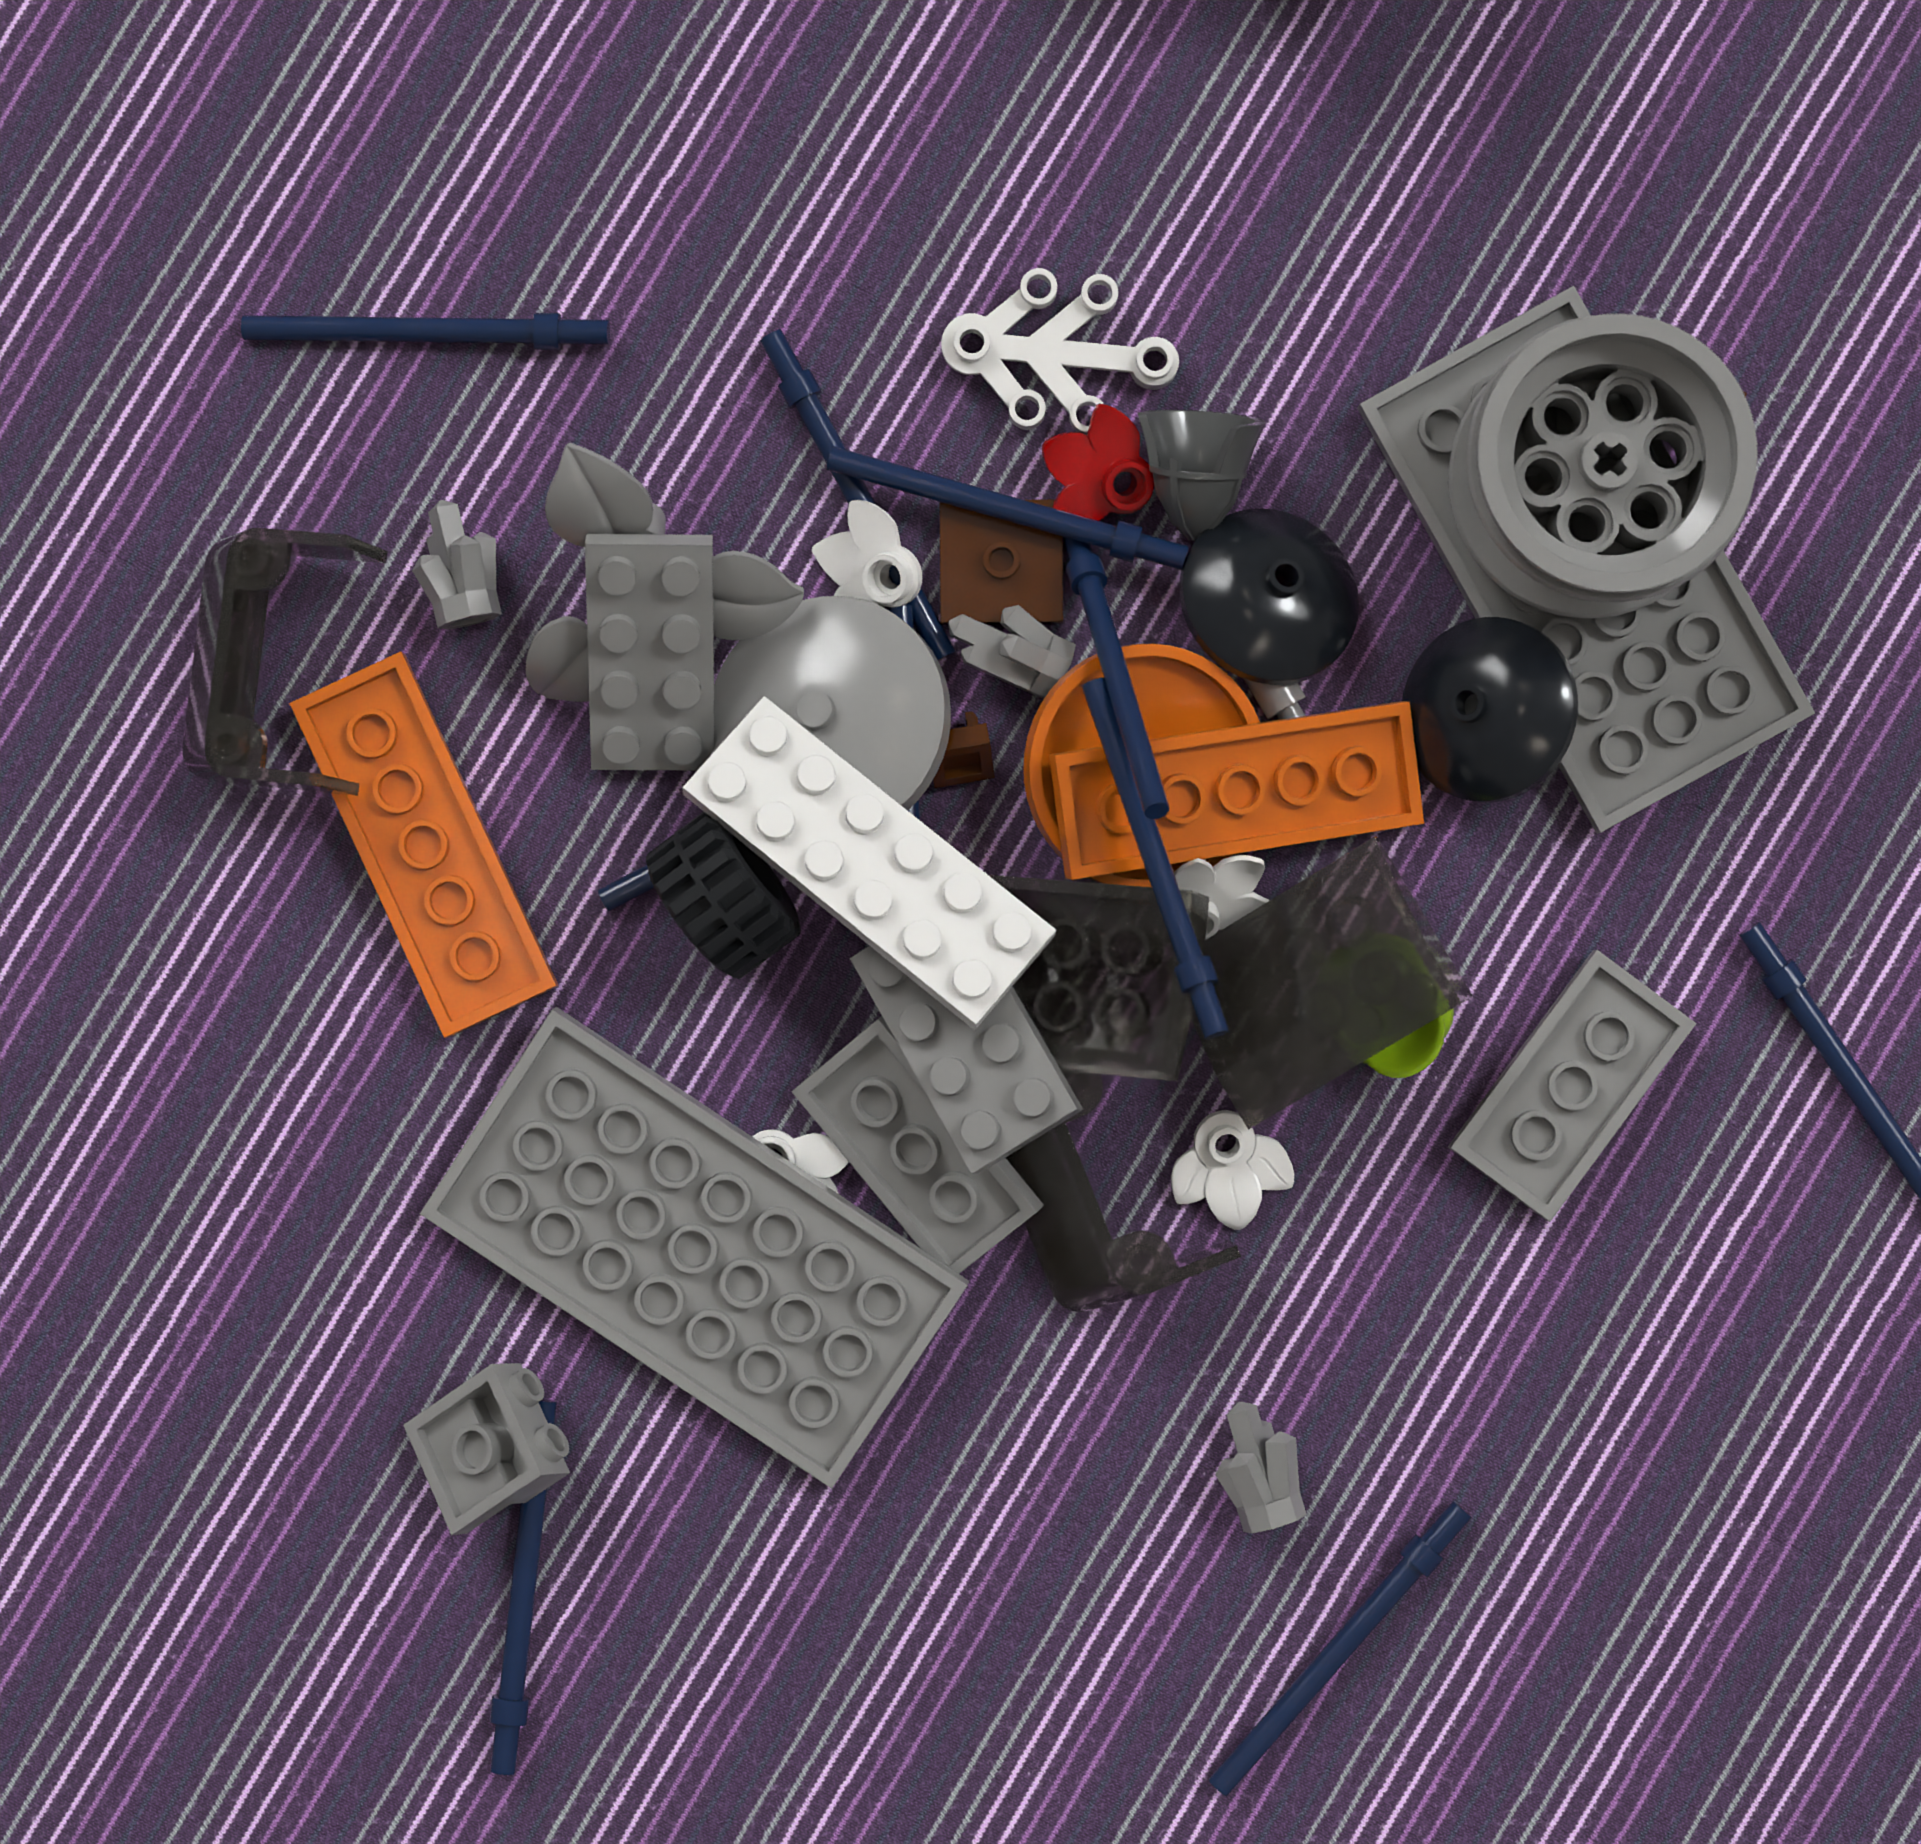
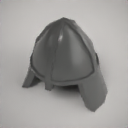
(1198, 463)

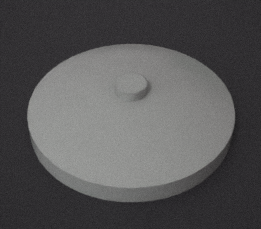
(851, 681)

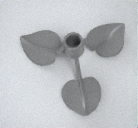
(603, 498)

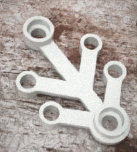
(1049, 350)

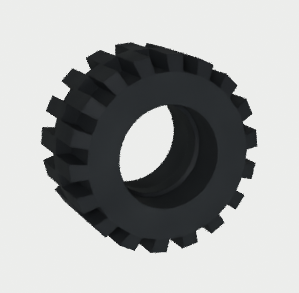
(722, 896)

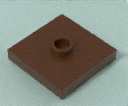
(998, 566)

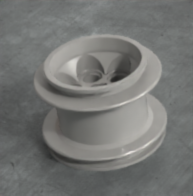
(1677, 396)

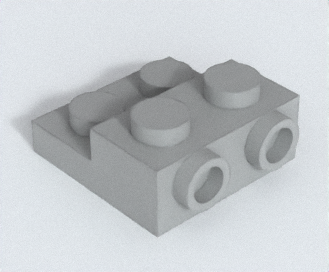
(488, 1446)

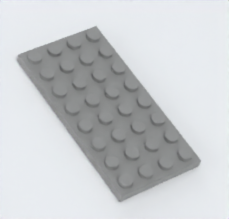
(1656, 687)
(694, 1247)

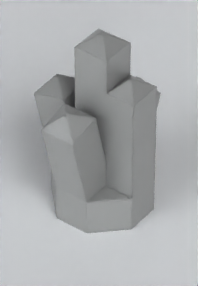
(458, 571)
(1026, 659)
(1262, 1474)

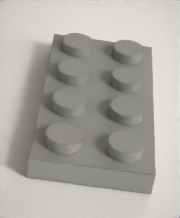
(650, 650)
(986, 1084)
(1571, 1085)
(901, 1149)

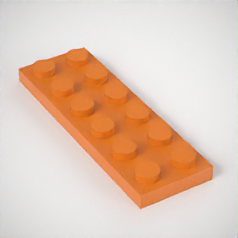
(1247, 789)
(424, 845)

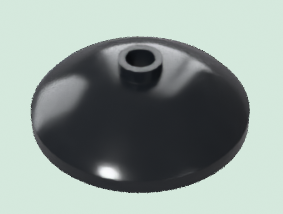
(1253, 620)
(1521, 714)

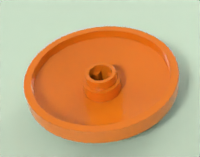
(1175, 696)

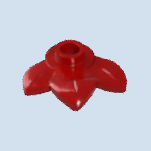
(1093, 460)

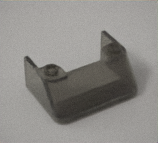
(220, 726)
(1070, 1232)

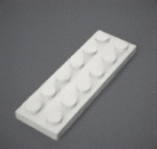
(869, 862)

